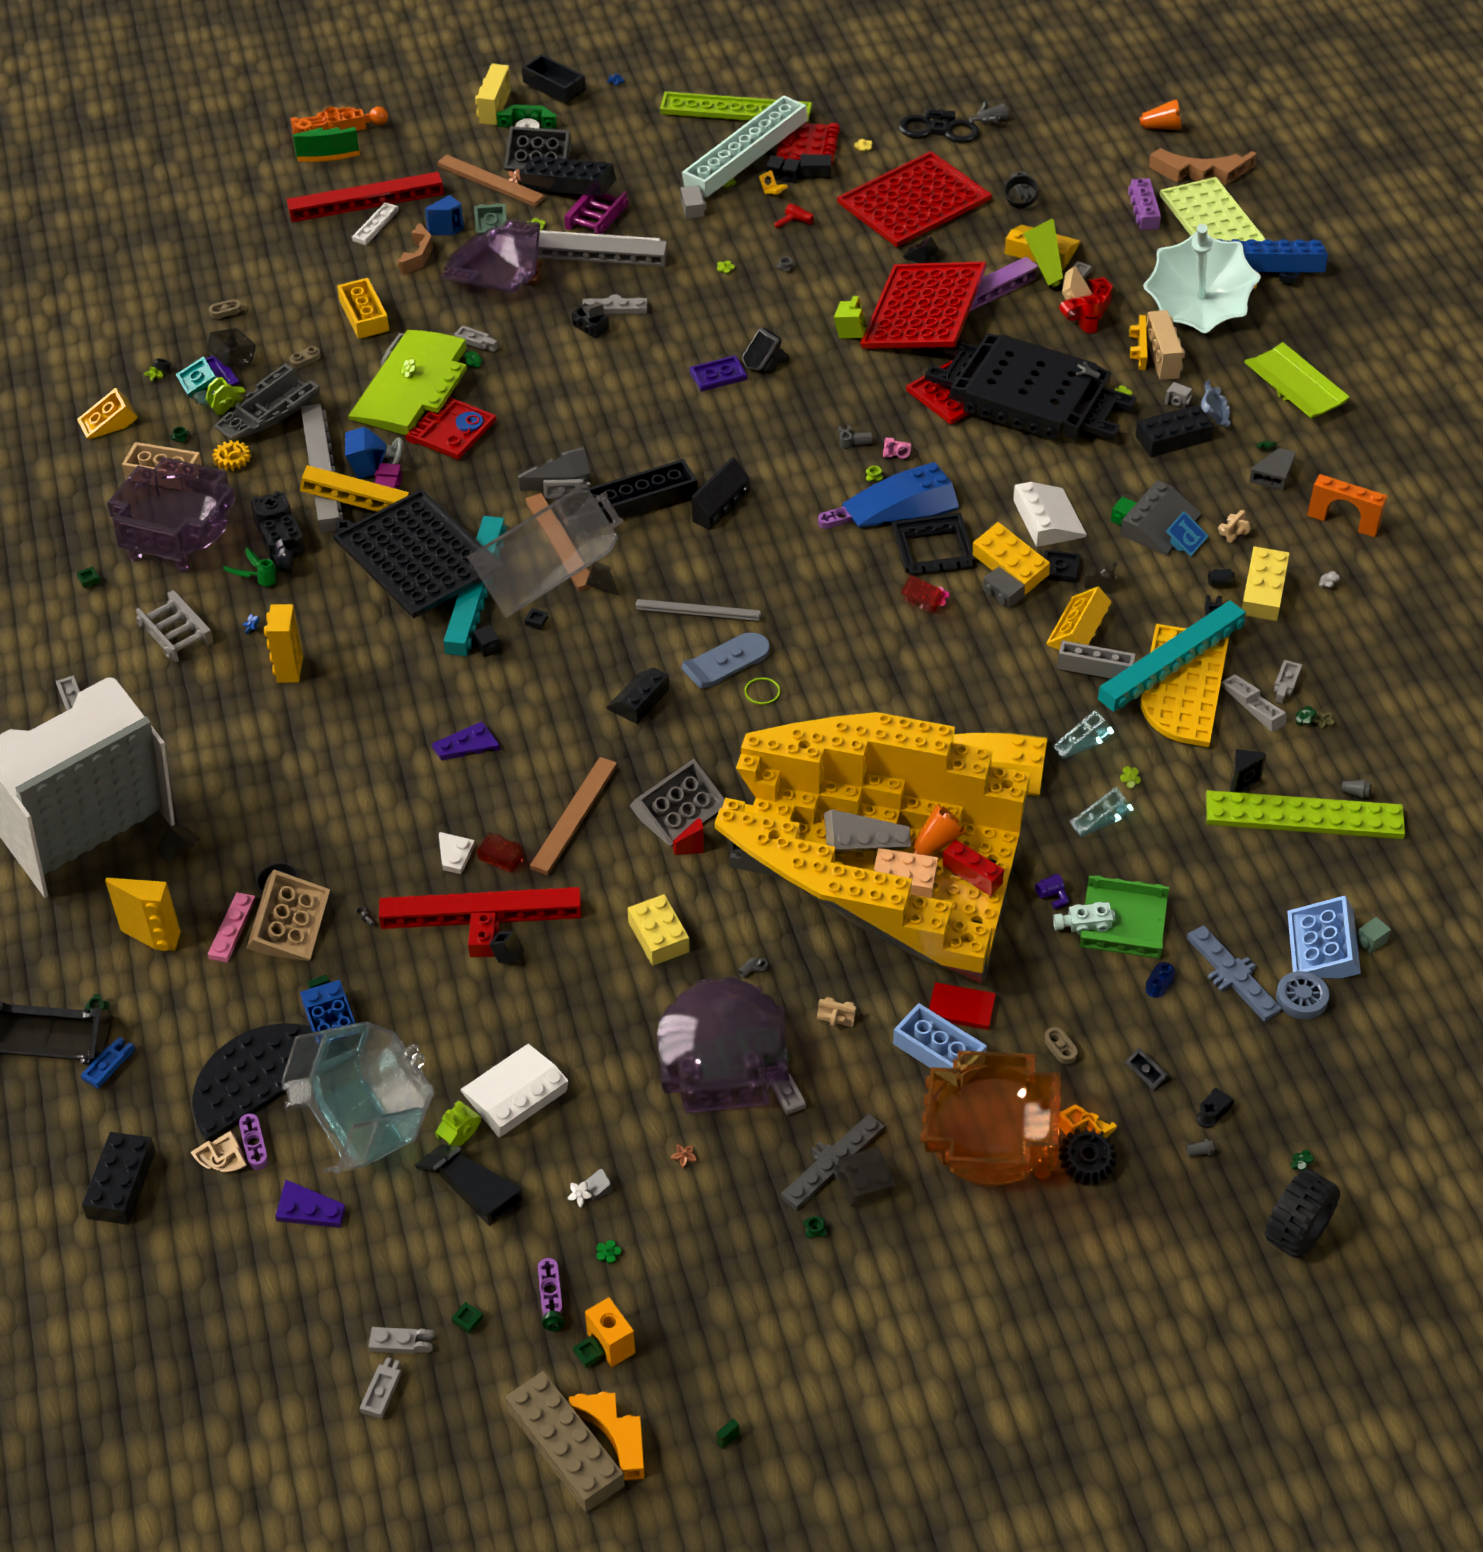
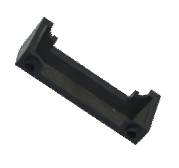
(54, 1031)

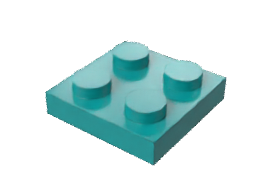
(196, 377)

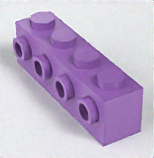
(1144, 204)

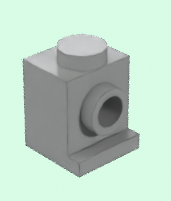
(1178, 395)

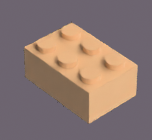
(915, 866)

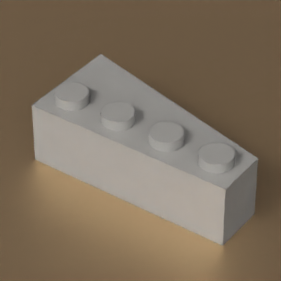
(861, 834)

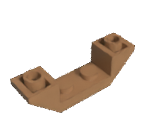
(409, 261)

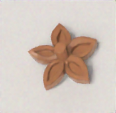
(515, 177)
(684, 1155)

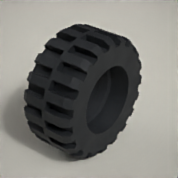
(1302, 1213)

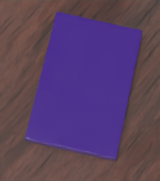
(718, 373)

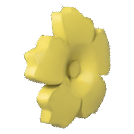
(863, 145)

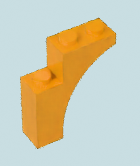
(622, 1432)

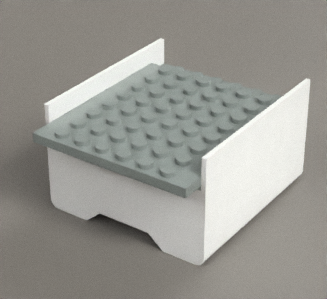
(80, 780)

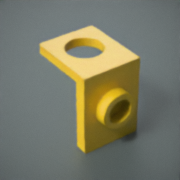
(772, 188)

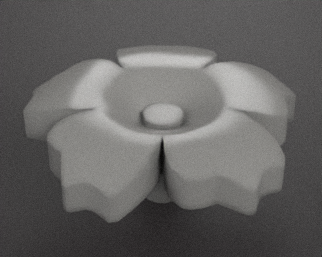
(1328, 579)

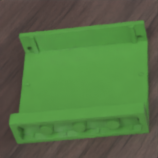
(1138, 917)

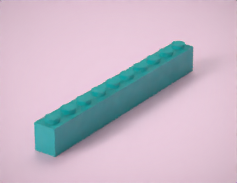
(471, 601)
(1171, 656)

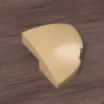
(222, 1154)

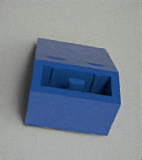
(326, 1006)

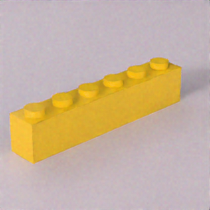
(349, 489)

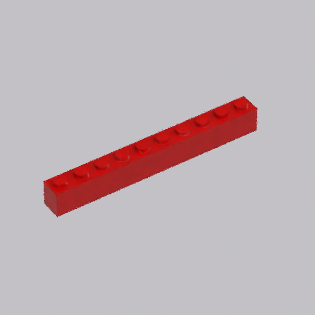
(365, 196)
(457, 908)

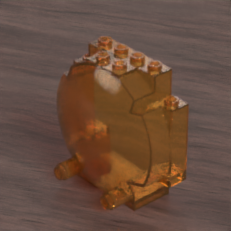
(993, 1117)

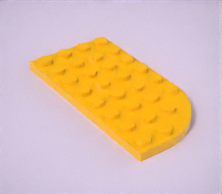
(1186, 699)

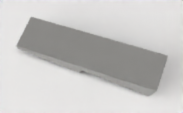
(1250, 698)

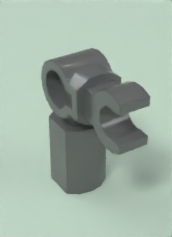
(858, 439)

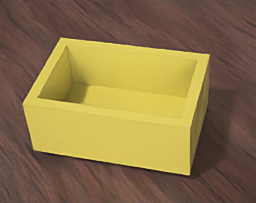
(658, 929)

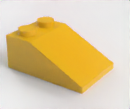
(107, 415)

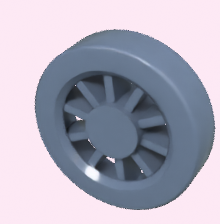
(1301, 1000)

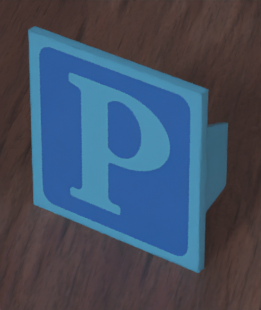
(1186, 534)

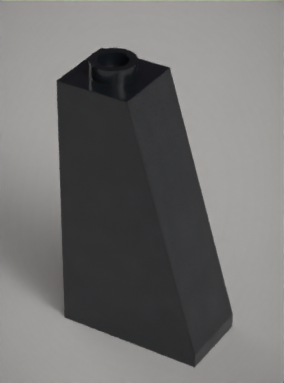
(481, 1188)

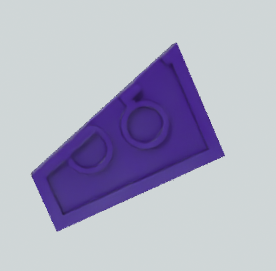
(469, 740)
(308, 1207)

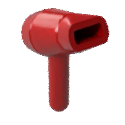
(795, 212)

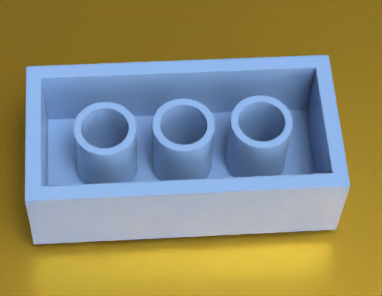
(933, 1038)

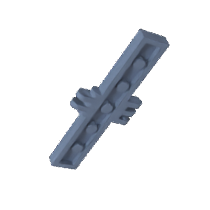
(1233, 973)

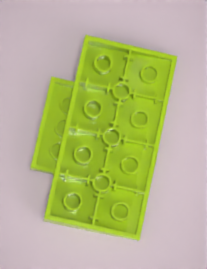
(399, 401)

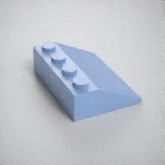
(1324, 939)

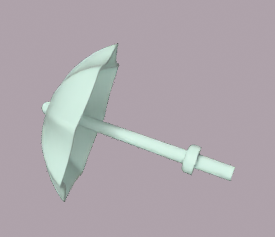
(1202, 280)

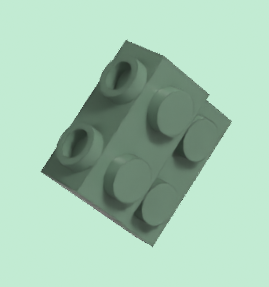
(489, 216)

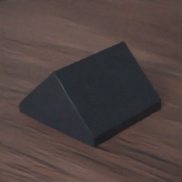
(1246, 769)

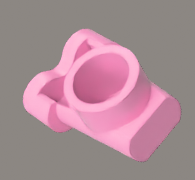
(892, 447)

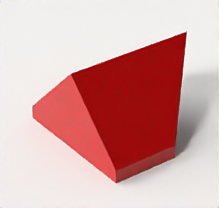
(690, 840)

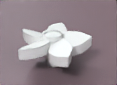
(579, 1193)

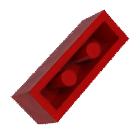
(973, 867)

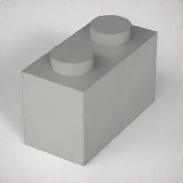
(693, 202)

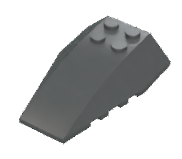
(272, 401)

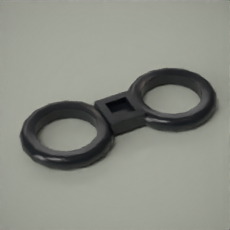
(938, 127)

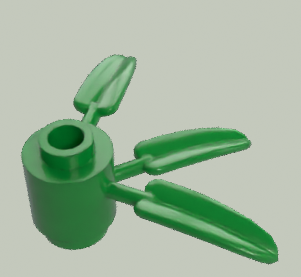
(265, 569)

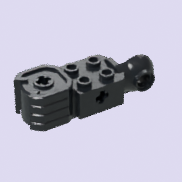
(278, 529)

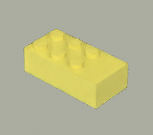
(493, 93)
(1265, 583)

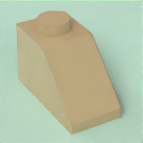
(1074, 285)

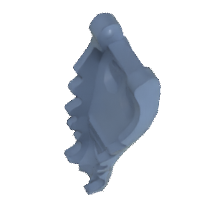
(1215, 405)

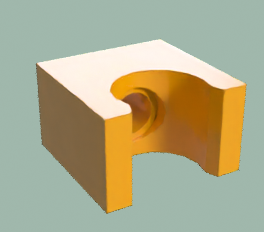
(611, 1330)

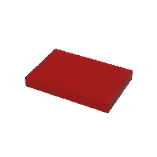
(963, 1005)

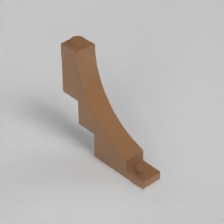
(1179, 167)

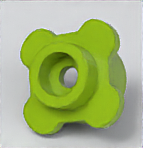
(874, 473)

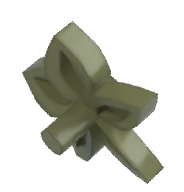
(1323, 719)

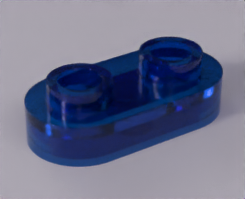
(1161, 978)

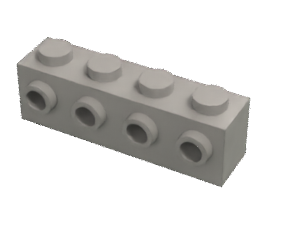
(1093, 660)

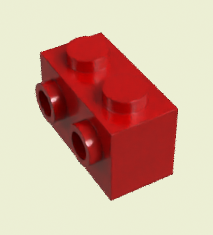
(481, 932)

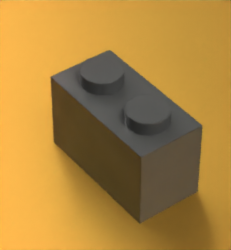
(1003, 587)

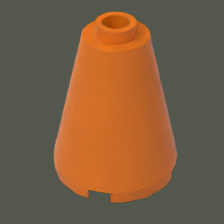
(1162, 117)
(937, 832)

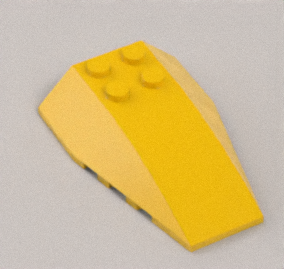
(1012, 752)

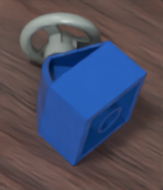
(366, 451)

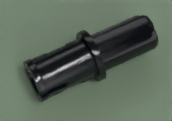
(940, 114)

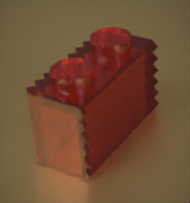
(500, 852)

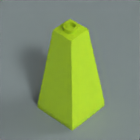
(1044, 248)

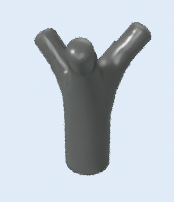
(1088, 371)

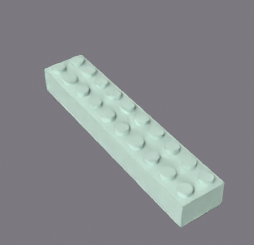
(745, 145)

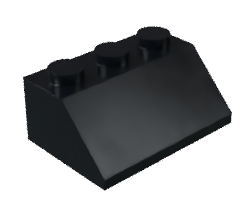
(640, 695)

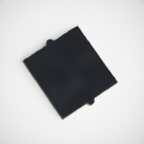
(437, 1157)

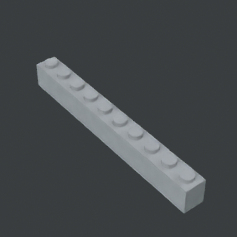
(602, 249)
(319, 457)

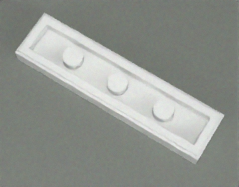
(375, 223)

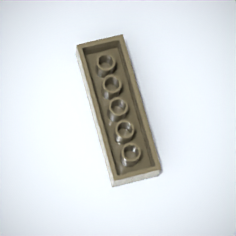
(564, 1441)

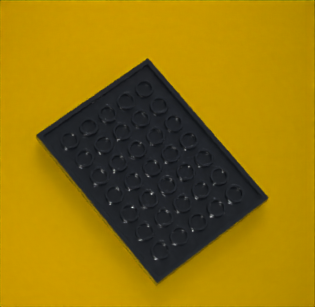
(413, 552)

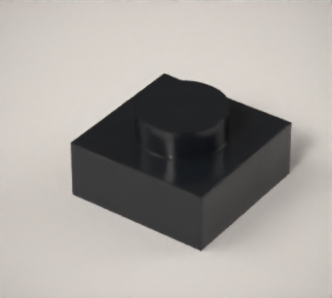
(1289, 277)
(536, 618)

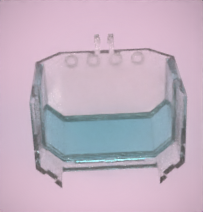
(359, 1089)

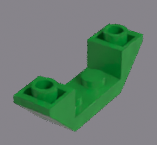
(518, 112)

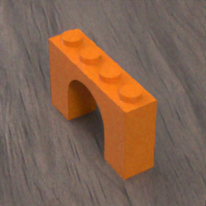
(1369, 503)

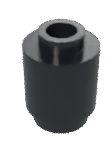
(1221, 577)

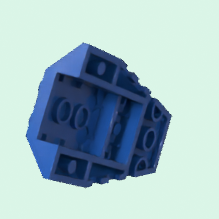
(905, 495)

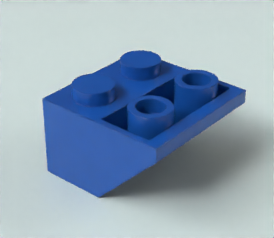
(444, 217)

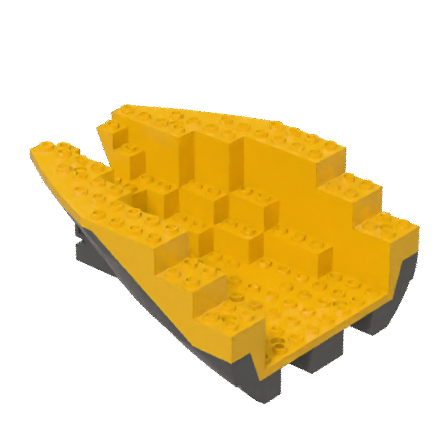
(890, 773)

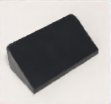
(1147, 1069)

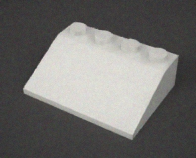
(1047, 513)
(515, 1089)

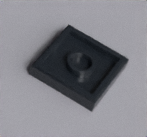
(1062, 565)

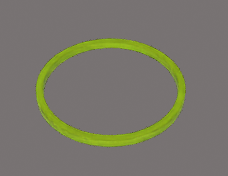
(762, 703)

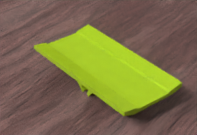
(1297, 380)

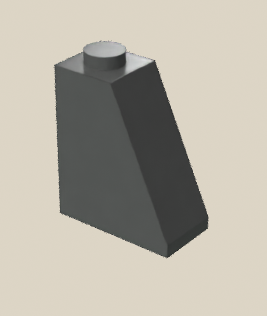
(1273, 469)

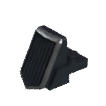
(764, 352)

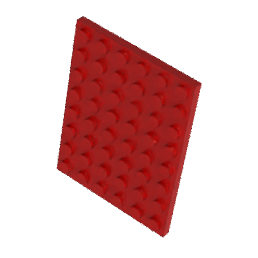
(914, 198)
(924, 305)

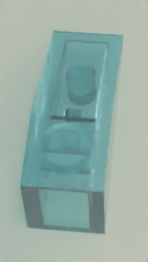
(1085, 735)
(1102, 813)

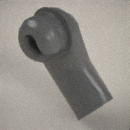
(753, 964)

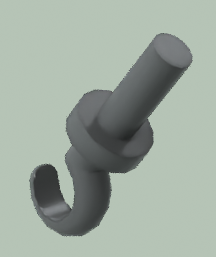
(365, 916)

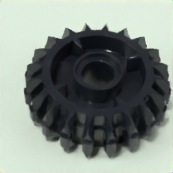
(1081, 1167)

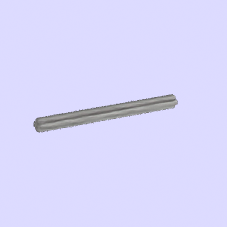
(696, 609)

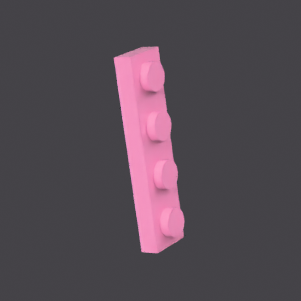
(231, 927)

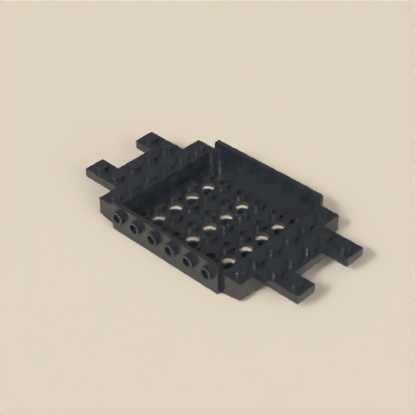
(1083, 406)

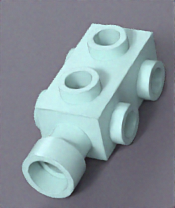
(1086, 918)

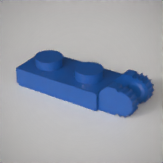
(107, 1063)

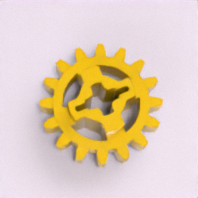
(231, 455)

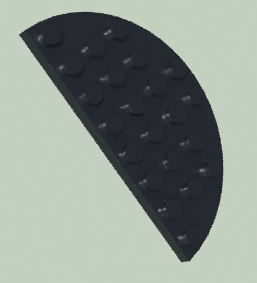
(242, 1077)

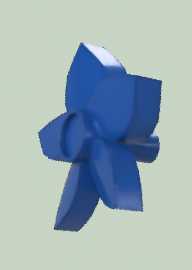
(615, 79)
(251, 623)

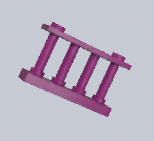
(582, 207)

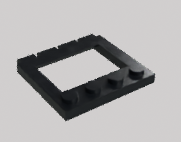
(927, 526)

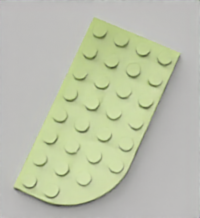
(1211, 205)

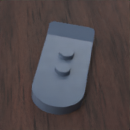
(726, 659)

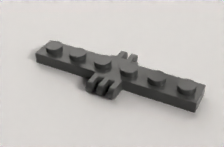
(826, 1160)

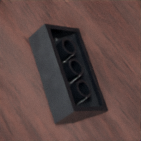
(720, 494)

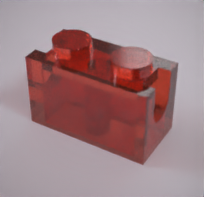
(922, 593)

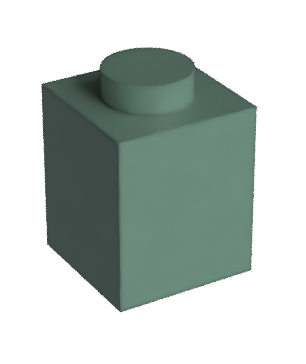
(1373, 935)

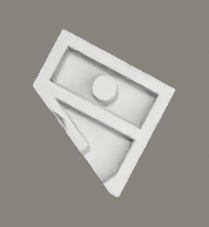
(455, 852)

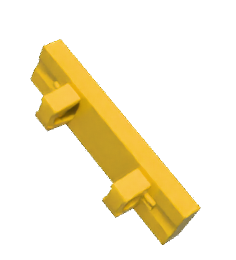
(1139, 352)

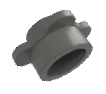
(785, 264)

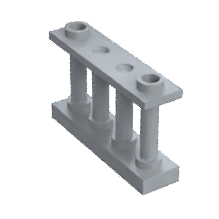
(183, 612)

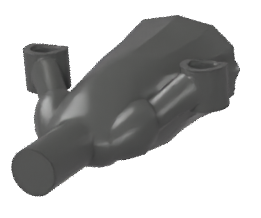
(992, 114)

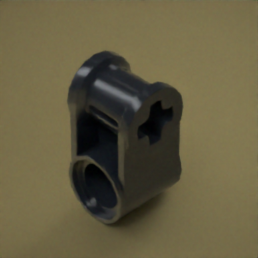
(1214, 1108)

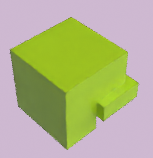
(850, 319)

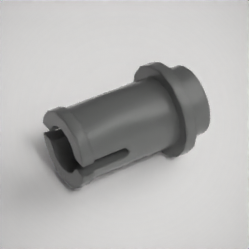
(1200, 1148)

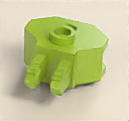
(224, 395)
(458, 1124)

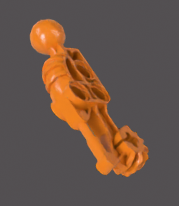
(340, 117)

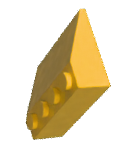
(1017, 246)
(145, 911)

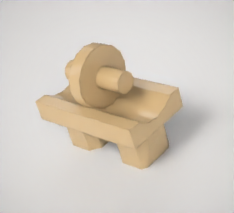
(1236, 526)
(836, 1012)

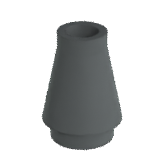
(1358, 788)

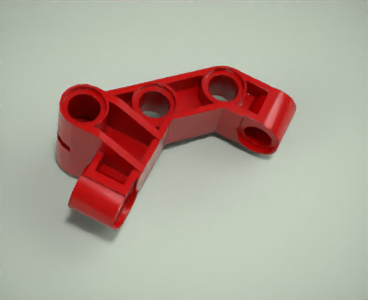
(1089, 308)

